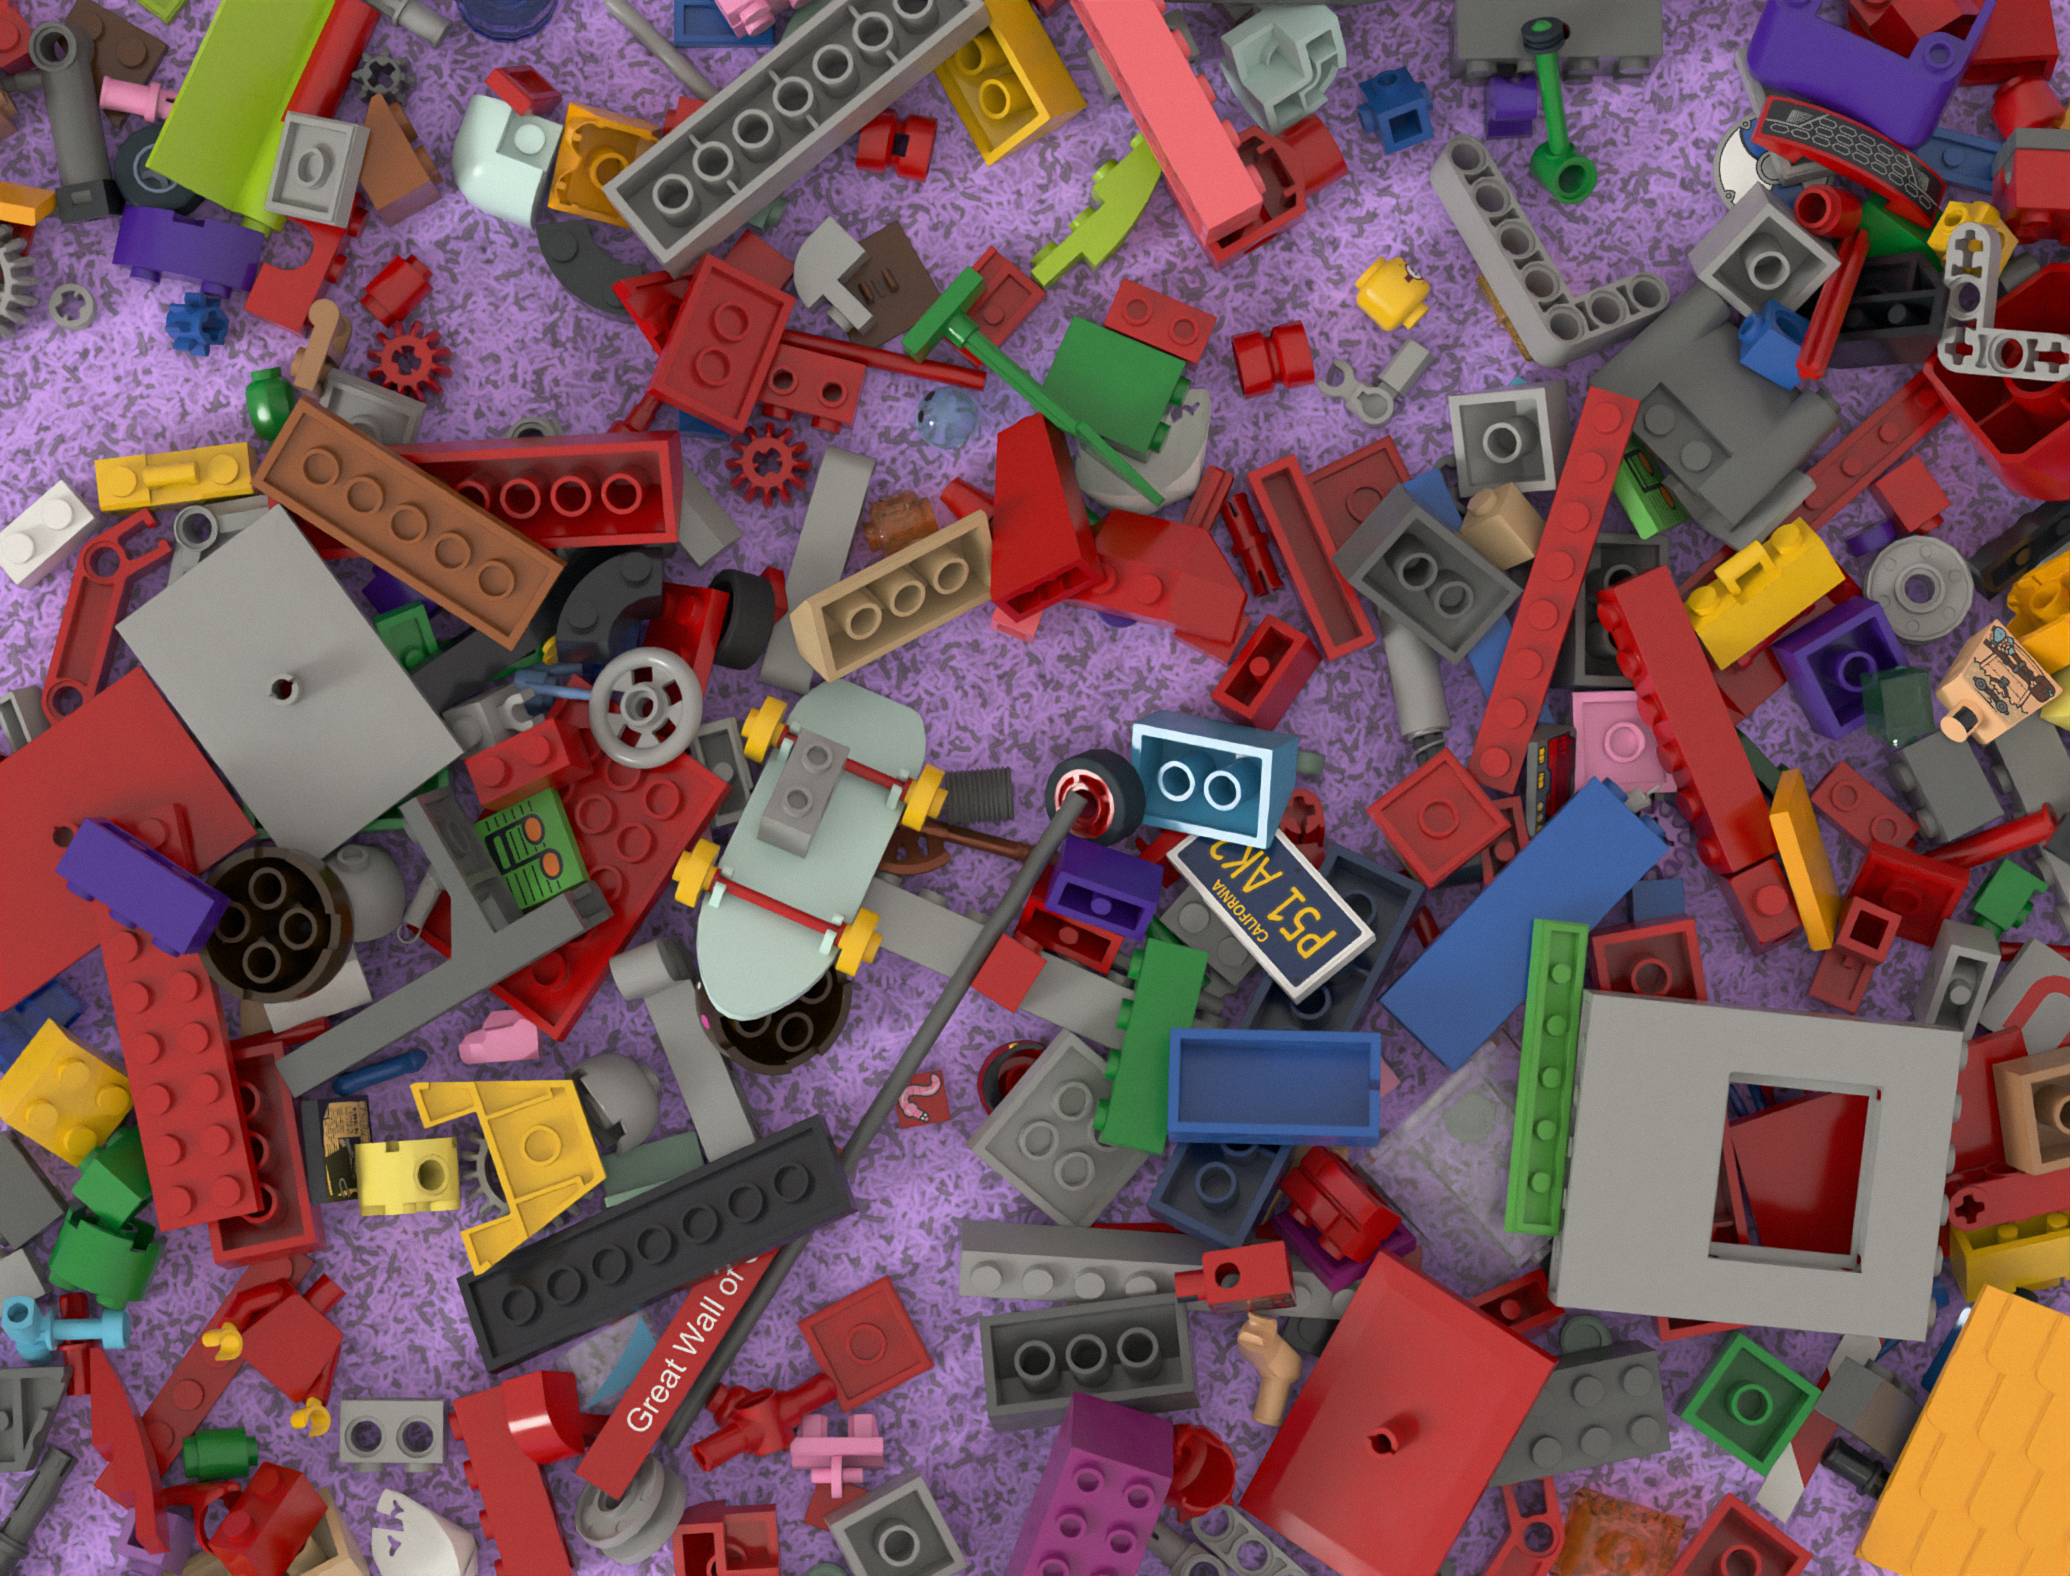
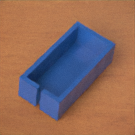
(1274, 1087)

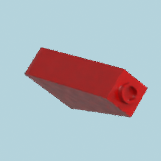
(1039, 522)

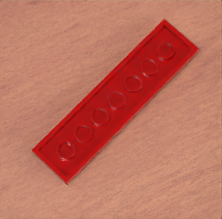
(178, 1058)

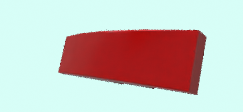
(122, 1438)

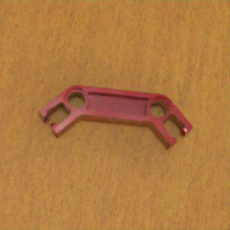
(94, 608)
(1511, 1554)

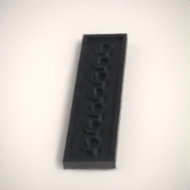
(657, 1244)

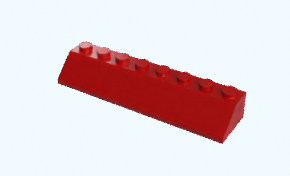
(556, 487)

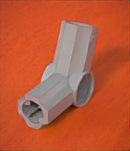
(227, 521)

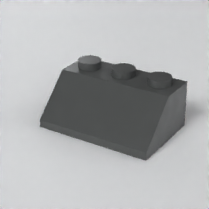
(1589, 650)

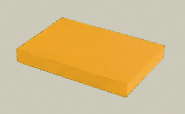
(1805, 859)

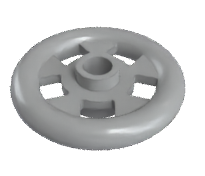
(619, 677)

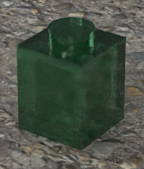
(1898, 704)

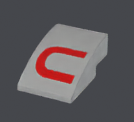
(2032, 996)

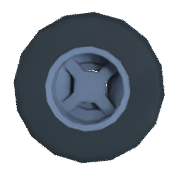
(141, 185)

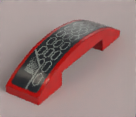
(1853, 151)

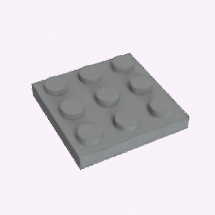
(1046, 1140)

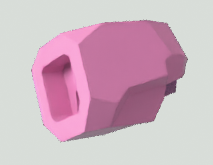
(502, 1038)

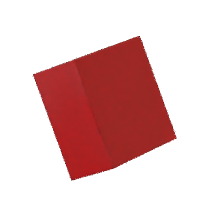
(761, 261)

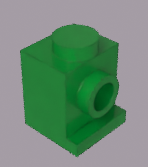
(2004, 897)

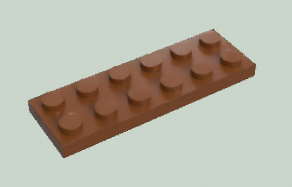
(408, 522)

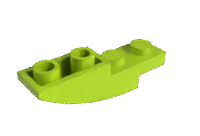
(1123, 196)

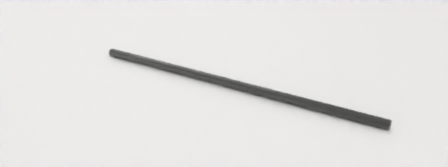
(880, 1109)

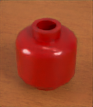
(2026, 104)

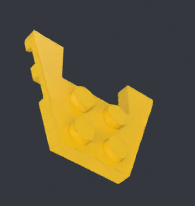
(537, 1146)

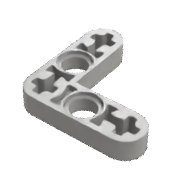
(1985, 338)

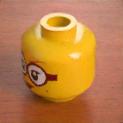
(1393, 293)

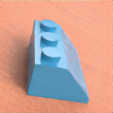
(1214, 776)

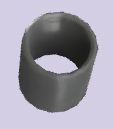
(979, 795)

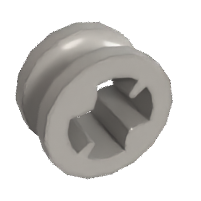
(87, 313)

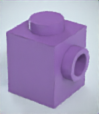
(181, 1539)

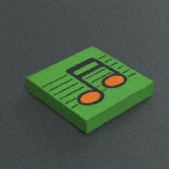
(1644, 495)
(534, 849)

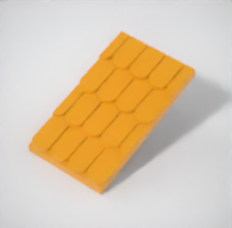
(1989, 1455)

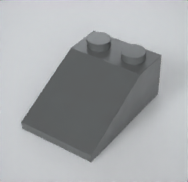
(1426, 574)

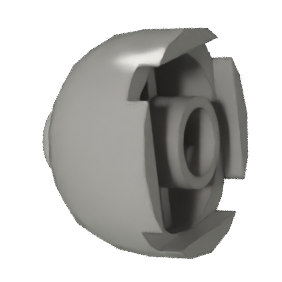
(373, 886)
(617, 1099)

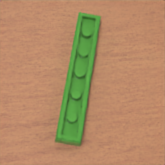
(1546, 1077)

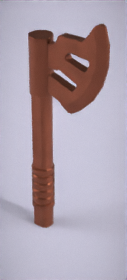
(936, 833)

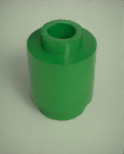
(219, 1454)

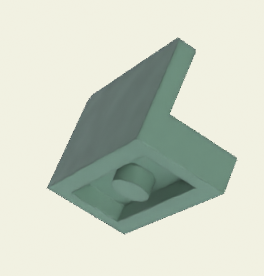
(650, 1166)

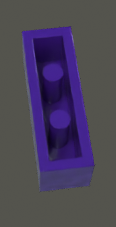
(141, 887)

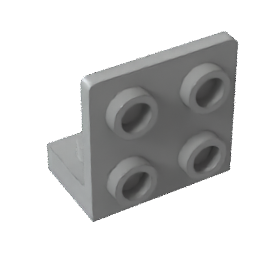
(1758, 523)

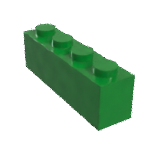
(1162, 999)

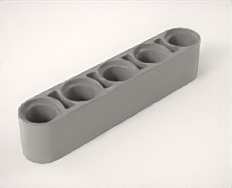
(819, 558)

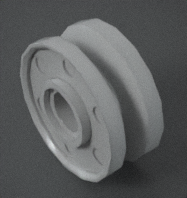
(1939, 569)
(640, 1520)

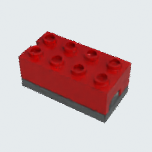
(2034, 184)

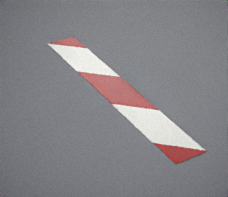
(1801, 1456)

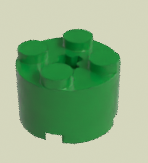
(105, 1261)

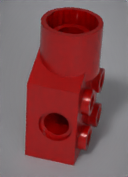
(1292, 169)

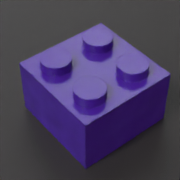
(1827, 659)

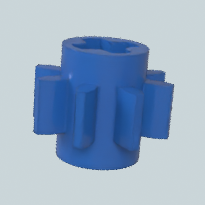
(197, 324)

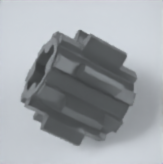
(395, 68)

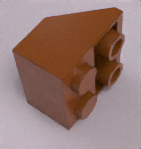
(392, 171)

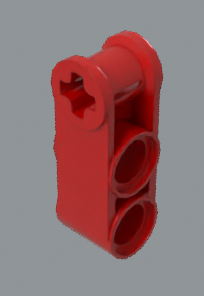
(2003, 1195)

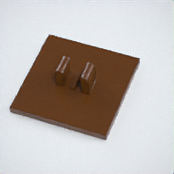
(890, 286)

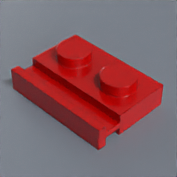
(1005, 303)

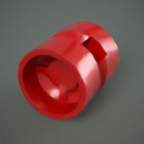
(879, 141)
(1273, 359)

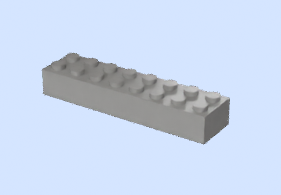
(783, 120)

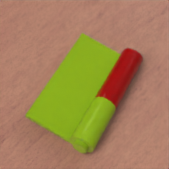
(238, 91)

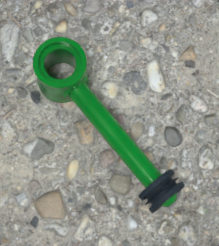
(1543, 38)

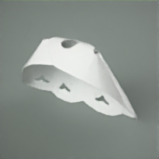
(1171, 473)
(428, 1544)

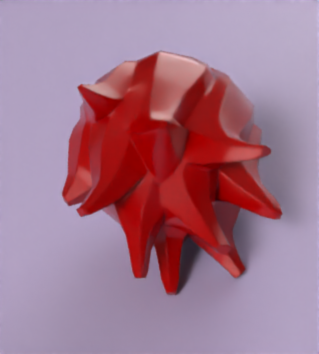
(1201, 1471)

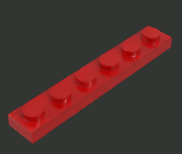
(200, 1378)

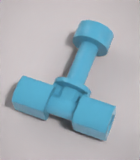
(39, 1335)

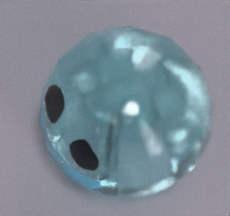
(947, 417)

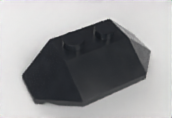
(1892, 313)

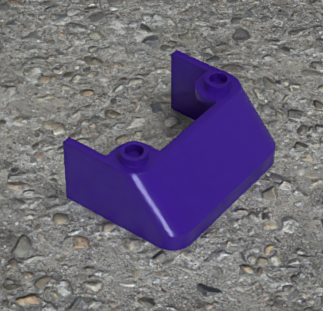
(1858, 78)

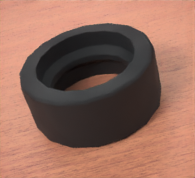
(746, 618)

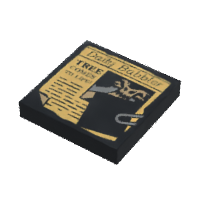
(330, 1133)

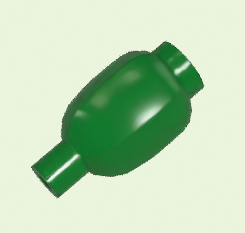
(269, 402)

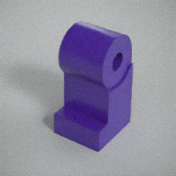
(1510, 107)

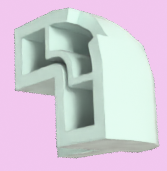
(1283, 62)
(504, 160)

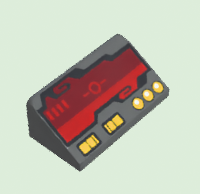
(1549, 772)

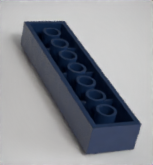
(1227, 1188)

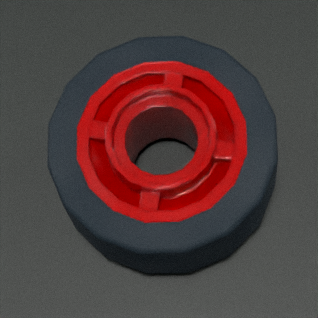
(1116, 791)

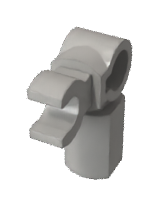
(1376, 404)

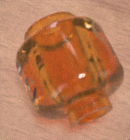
(899, 522)

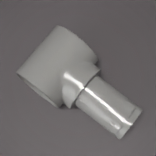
(1180, 1554)

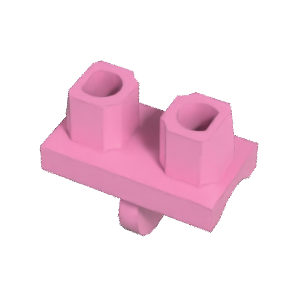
(837, 1458)

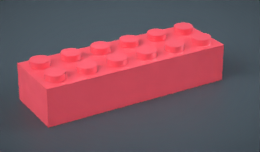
(1175, 113)

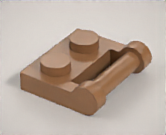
(324, 350)

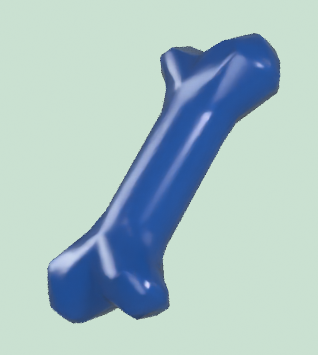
(379, 1072)

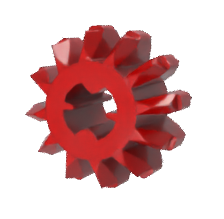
(425, 352)
(765, 448)

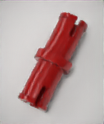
(1250, 545)

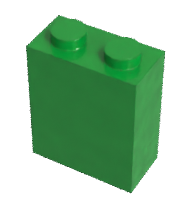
(1118, 387)

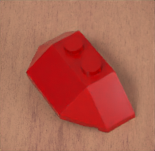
(1164, 576)

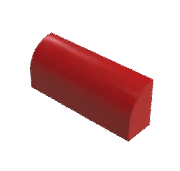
(2016, 44)

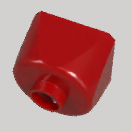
(2018, 422)

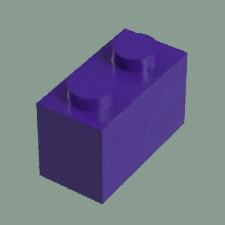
(1104, 887)

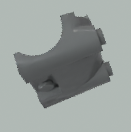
(1708, 415)

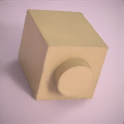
(1503, 525)

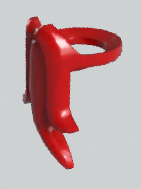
(200, 1496)

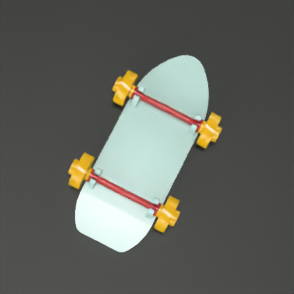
(780, 918)

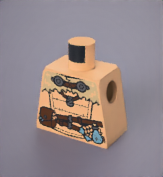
(1992, 686)

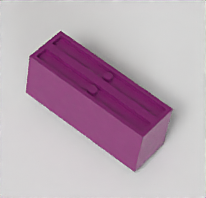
(1097, 1493)

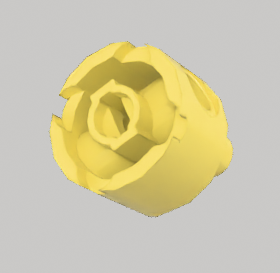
(408, 1176)

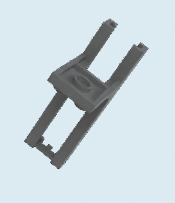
(487, 943)

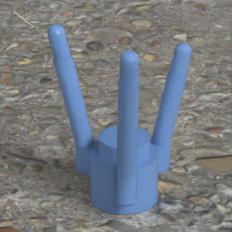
(548, 688)

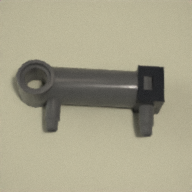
(75, 123)

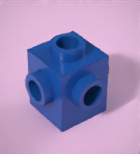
(1395, 109)

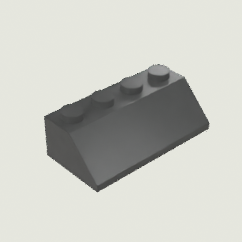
(1113, 1349)

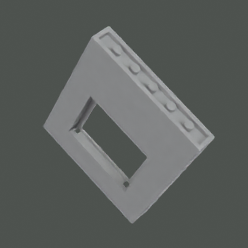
(1650, 1158)

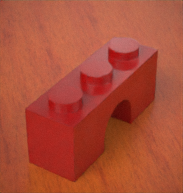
(287, 295)

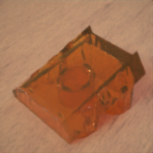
(1616, 1538)

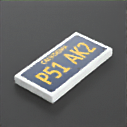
(1275, 908)

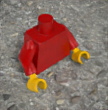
(287, 1342)

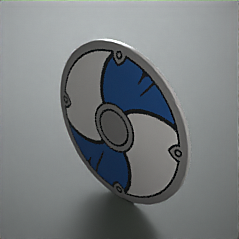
(1742, 163)

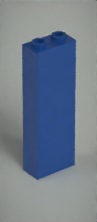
(1482, 958)

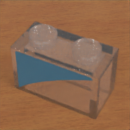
(611, 1360)

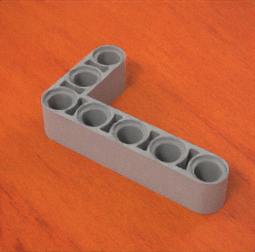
(1531, 268)
(707, 1079)

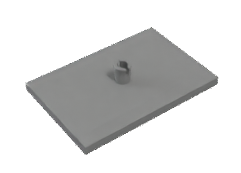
(356, 721)

